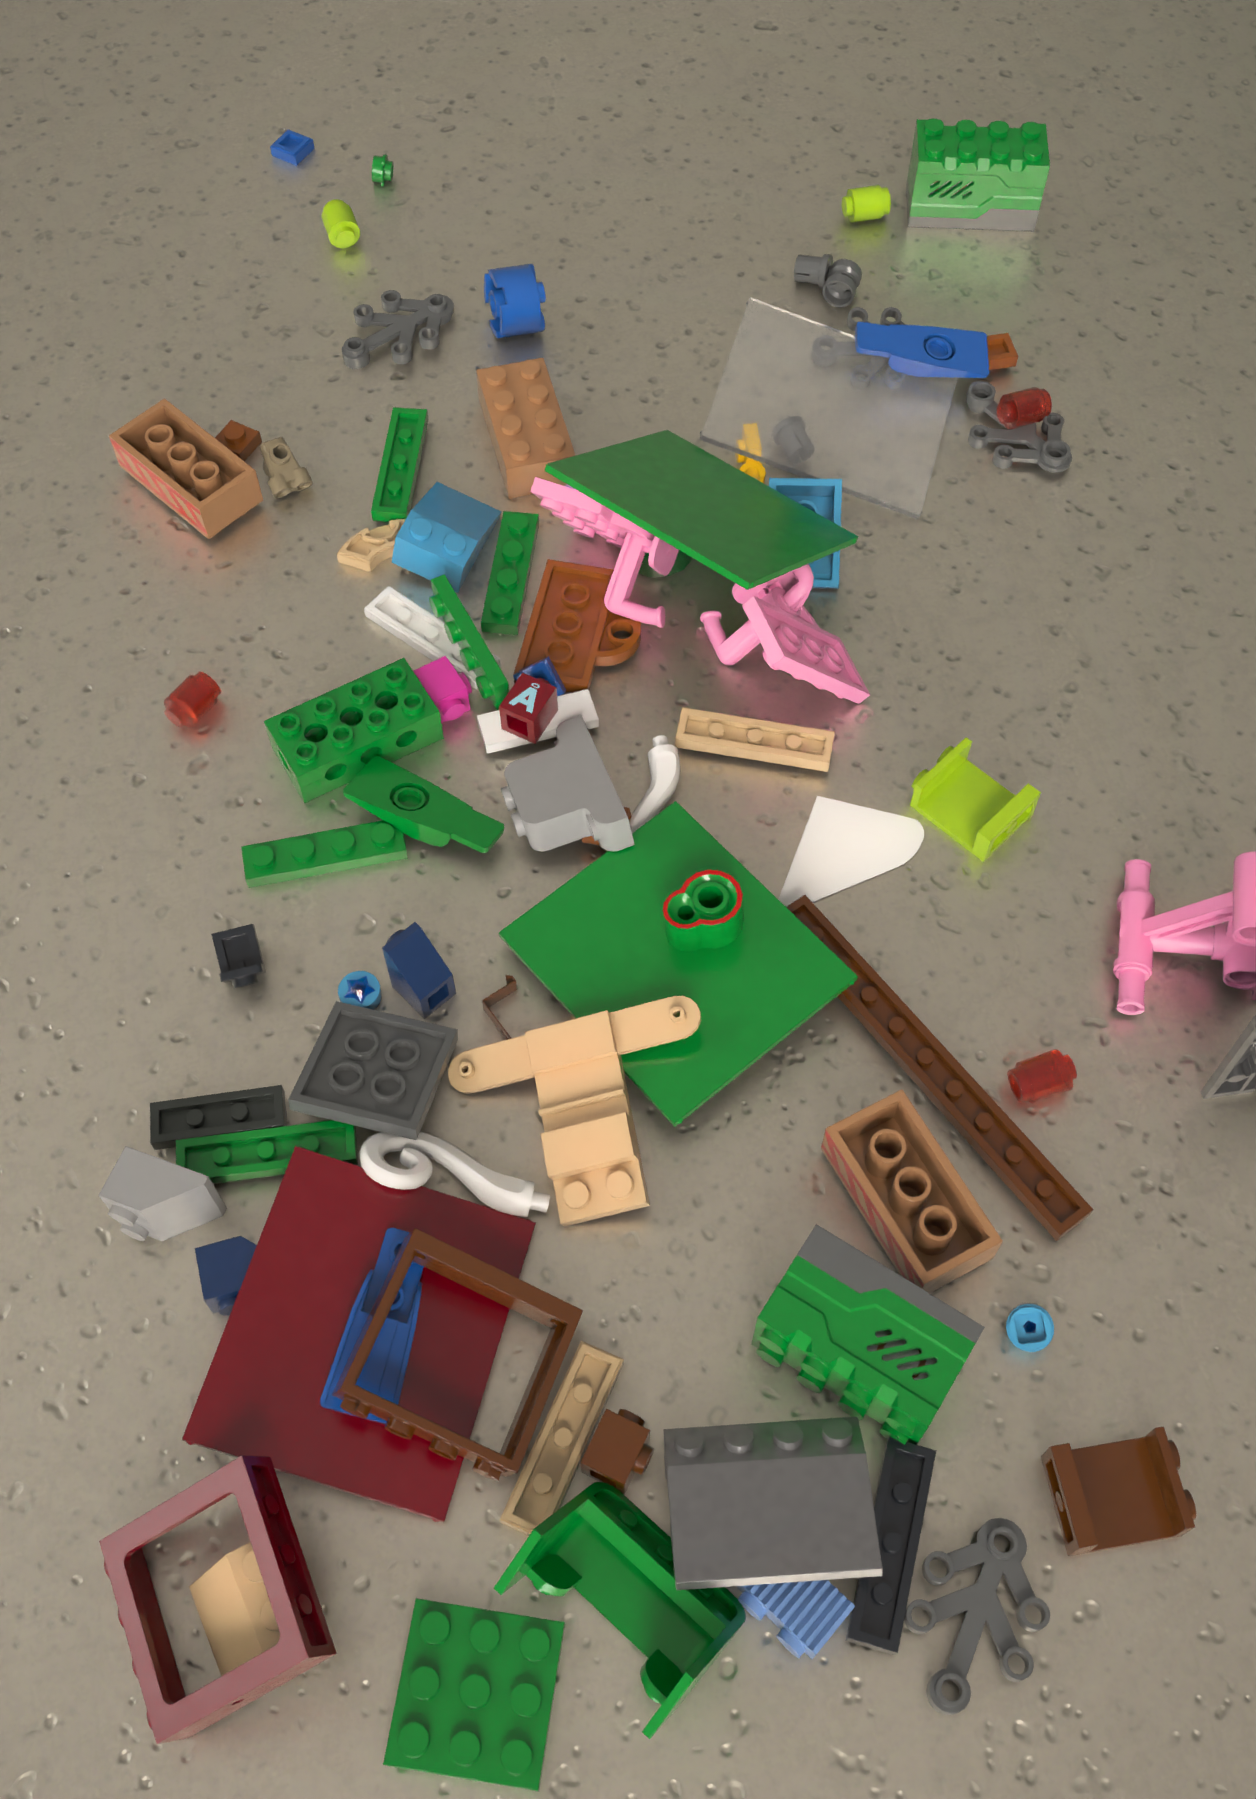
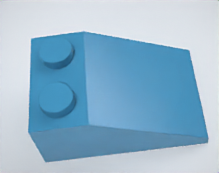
(825, 499)
(444, 535)

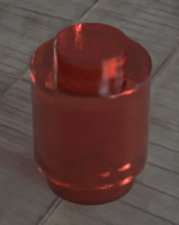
(1024, 407)
(191, 700)
(1042, 1076)

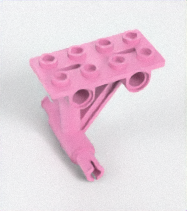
(1185, 931)

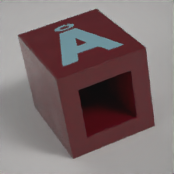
(528, 707)

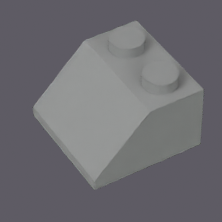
(158, 1197)

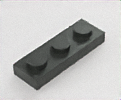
(216, 1115)

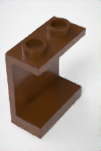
(1118, 1493)

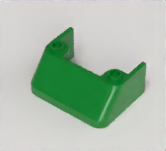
(627, 1573)

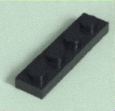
(899, 1519)

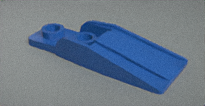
(926, 349)
(391, 1352)

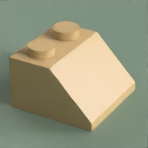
(235, 1609)

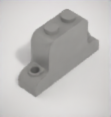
(566, 794)

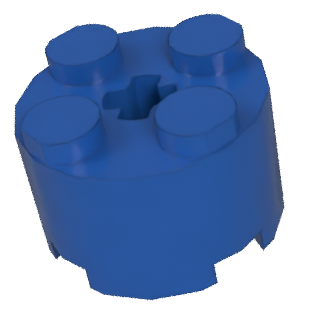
(514, 300)

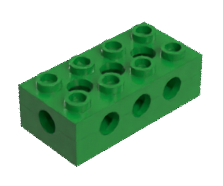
(343, 729)

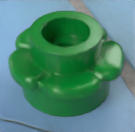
(382, 169)

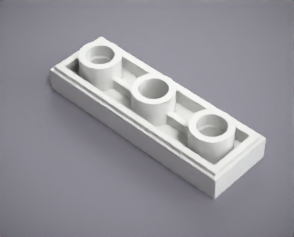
(569, 707)

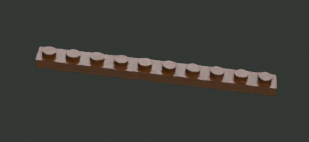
(951, 1087)

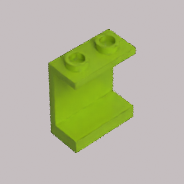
(970, 802)

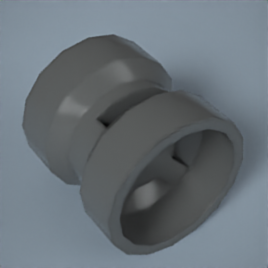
(842, 283)

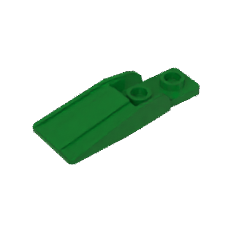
(420, 807)

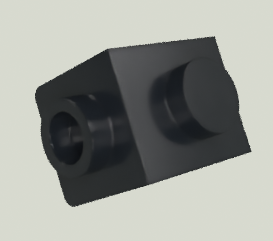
(239, 955)

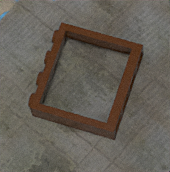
(498, 1287)

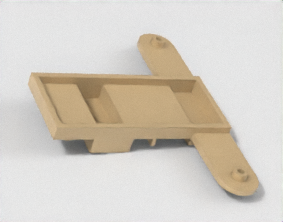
(583, 1098)

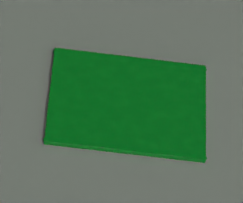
(703, 507)
(606, 948)

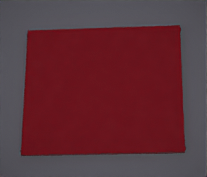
(294, 1311)

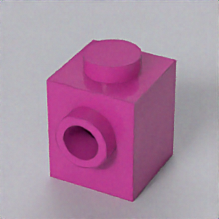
(445, 688)

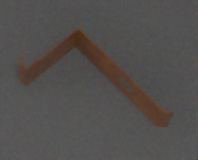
(497, 996)

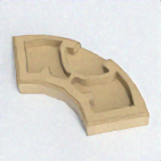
(370, 547)

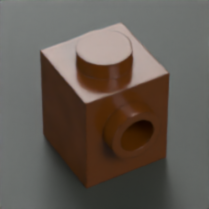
(618, 1449)

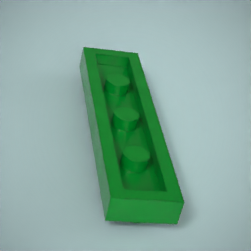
(400, 464)
(510, 573)
(474, 651)
(322, 853)
(264, 1150)

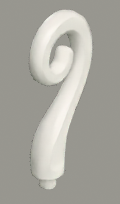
(665, 774)
(492, 1188)

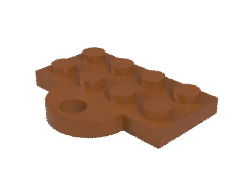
(575, 625)

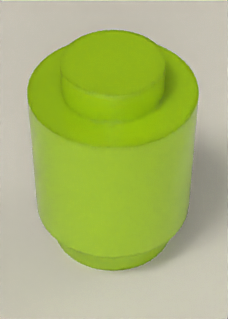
(866, 203)
(340, 224)

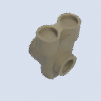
(284, 472)

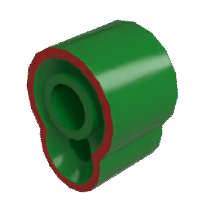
(704, 912)

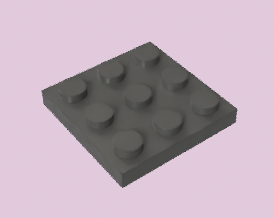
(374, 1070)

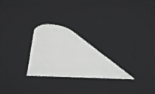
(847, 846)

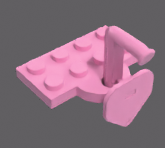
(592, 517)
(787, 635)

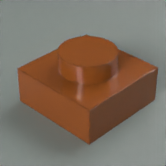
(1001, 351)
(239, 439)

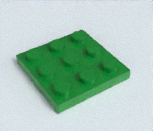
(475, 1695)

